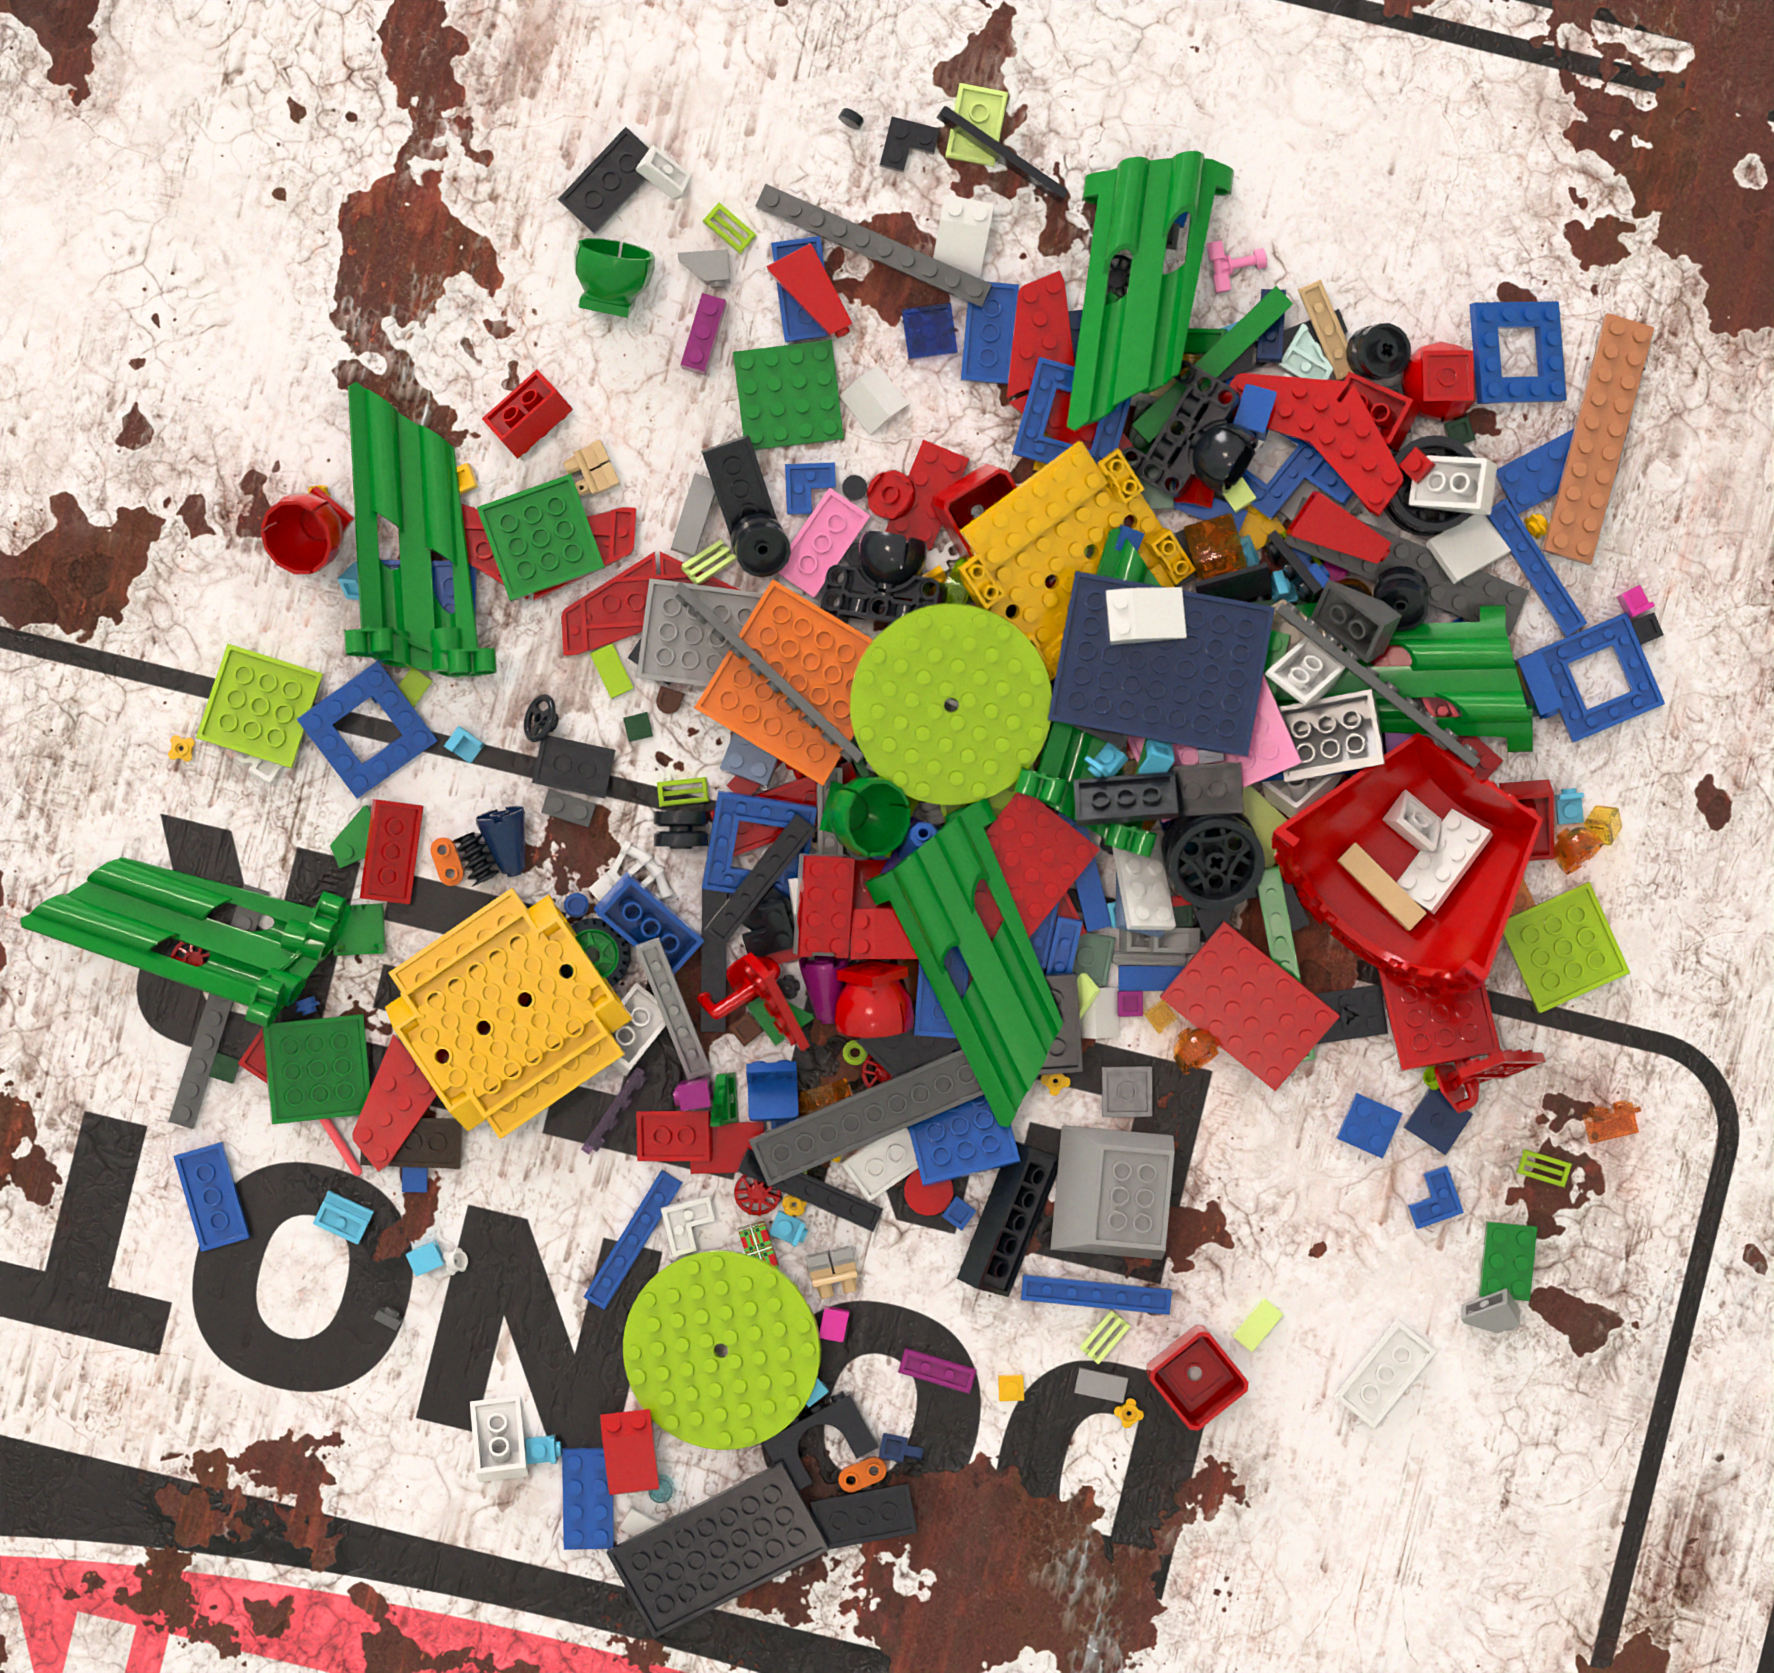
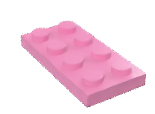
(823, 542)

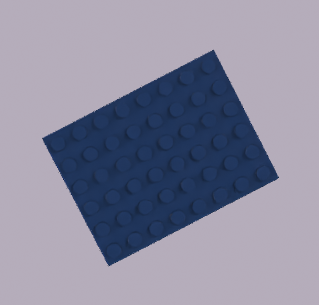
(1167, 691)

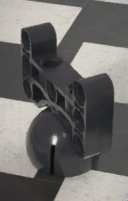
(1207, 447)
(886, 573)

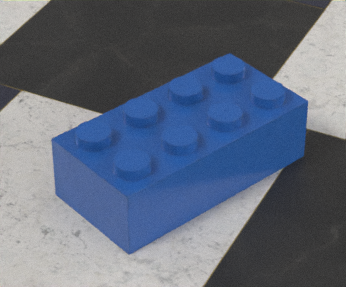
(642, 917)

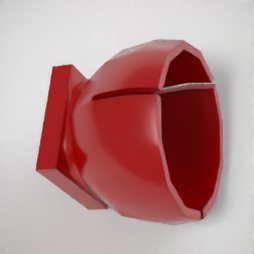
(1440, 381)
(305, 531)
(873, 1000)

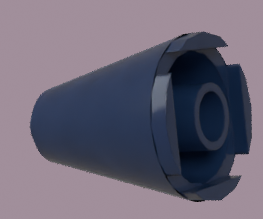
(505, 838)

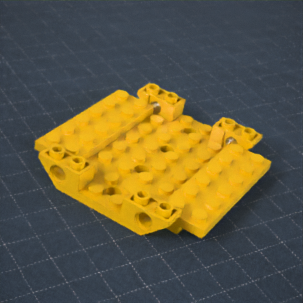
(1045, 531)
(531, 1051)

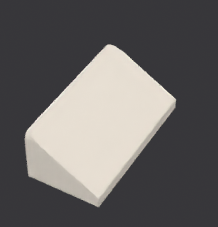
(663, 172)
(637, 1522)

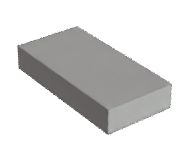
(1101, 1385)

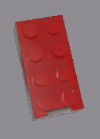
(823, 905)

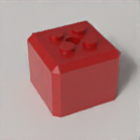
(954, 503)
(1212, 1392)

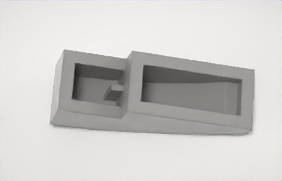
(694, 516)
(1174, 941)

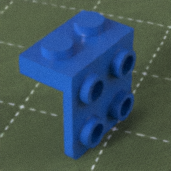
(772, 1090)

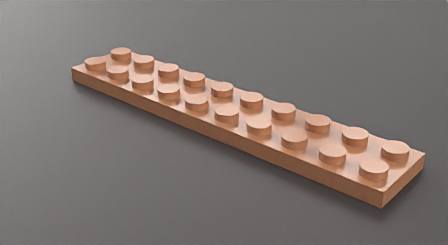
(1598, 439)

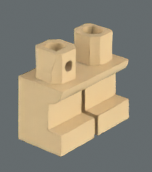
(590, 459)

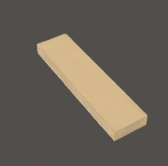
(1326, 327)
(1381, 886)

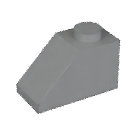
(708, 266)
(1492, 1312)

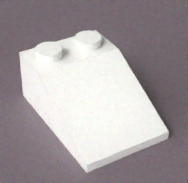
(963, 233)
(1456, 485)
(1145, 615)
(1306, 672)
(1299, 794)
(641, 1031)
(498, 1439)

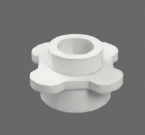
(455, 1261)

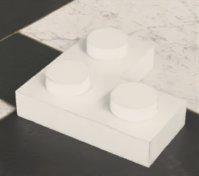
(680, 1218)

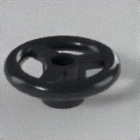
(544, 720)

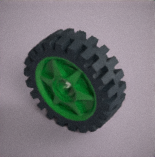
(613, 949)

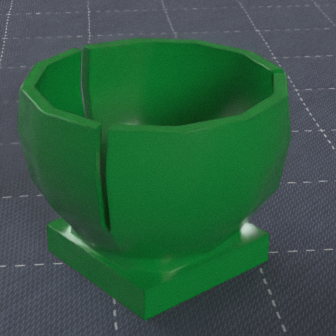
(610, 280)
(865, 817)

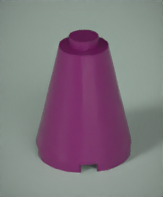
(822, 984)

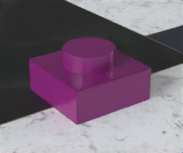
(1130, 1003)

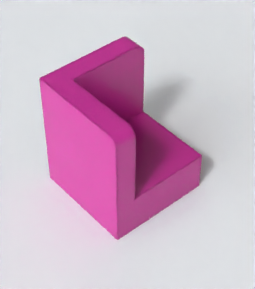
(1634, 601)
(834, 1323)

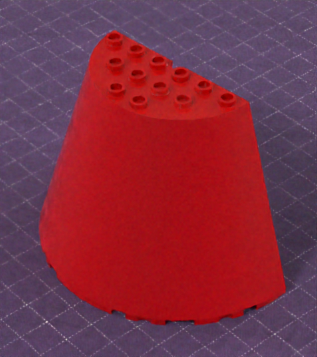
(1462, 937)

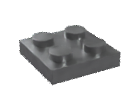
(1127, 1091)

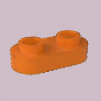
(447, 861)
(861, 1472)

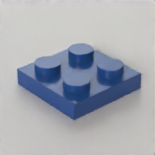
(1369, 1125)

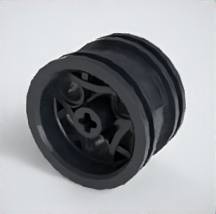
(1402, 514)
(1213, 857)

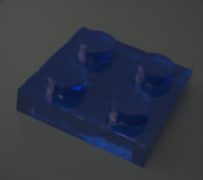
(929, 331)

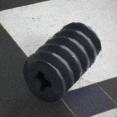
(476, 857)

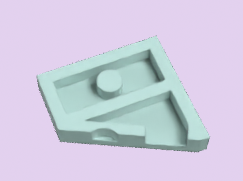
(1305, 357)

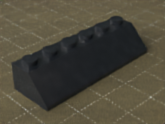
(1009, 1221)

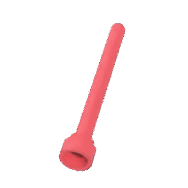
(341, 1146)

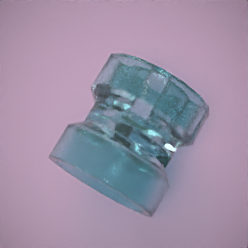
(664, 1492)

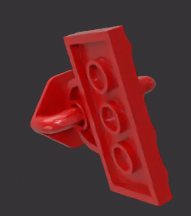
(754, 978)
(1473, 1072)

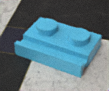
(343, 1217)

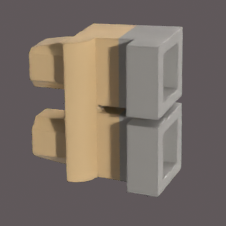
(823, 1275)

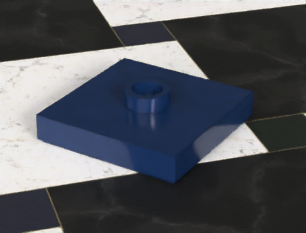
(1437, 1121)

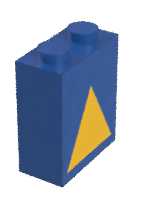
(1538, 685)

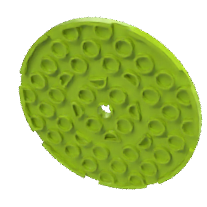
(941, 656)
(768, 1338)

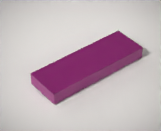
(937, 1370)

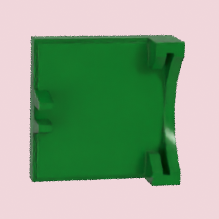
(361, 931)

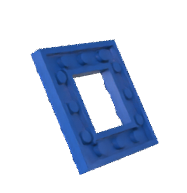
(1490, 385)
(1030, 440)
(1285, 482)
(1643, 693)
(357, 775)
(737, 807)

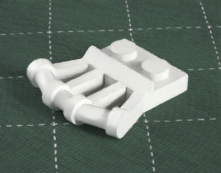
(609, 879)

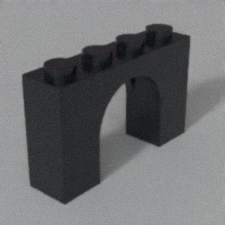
(1211, 919)
(840, 1413)

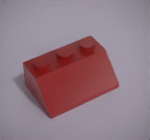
(527, 414)

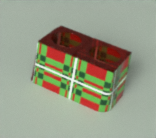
(758, 1243)

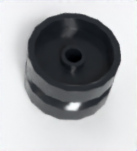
(1378, 351)
(760, 545)
(1404, 592)
(681, 829)

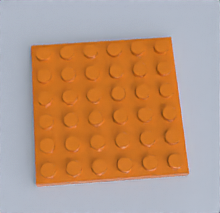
(812, 655)

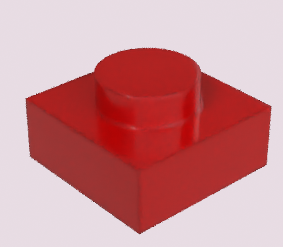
(1417, 465)

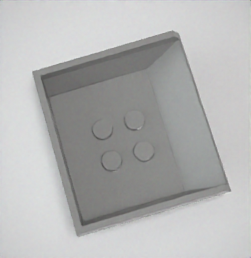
(1113, 1192)

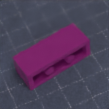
(703, 334)
(694, 1094)

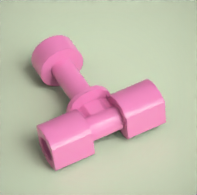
(1224, 264)

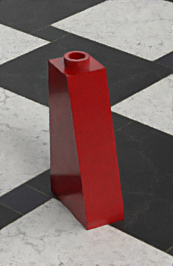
(810, 287)
(1334, 528)

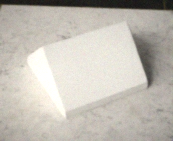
(873, 399)
(1414, 822)
(1101, 1017)

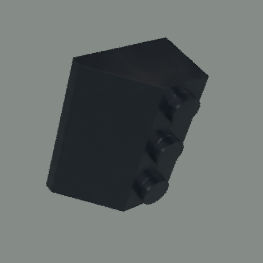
(1240, 585)

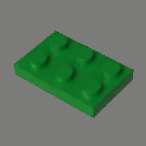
(1508, 1259)

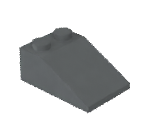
(1356, 620)

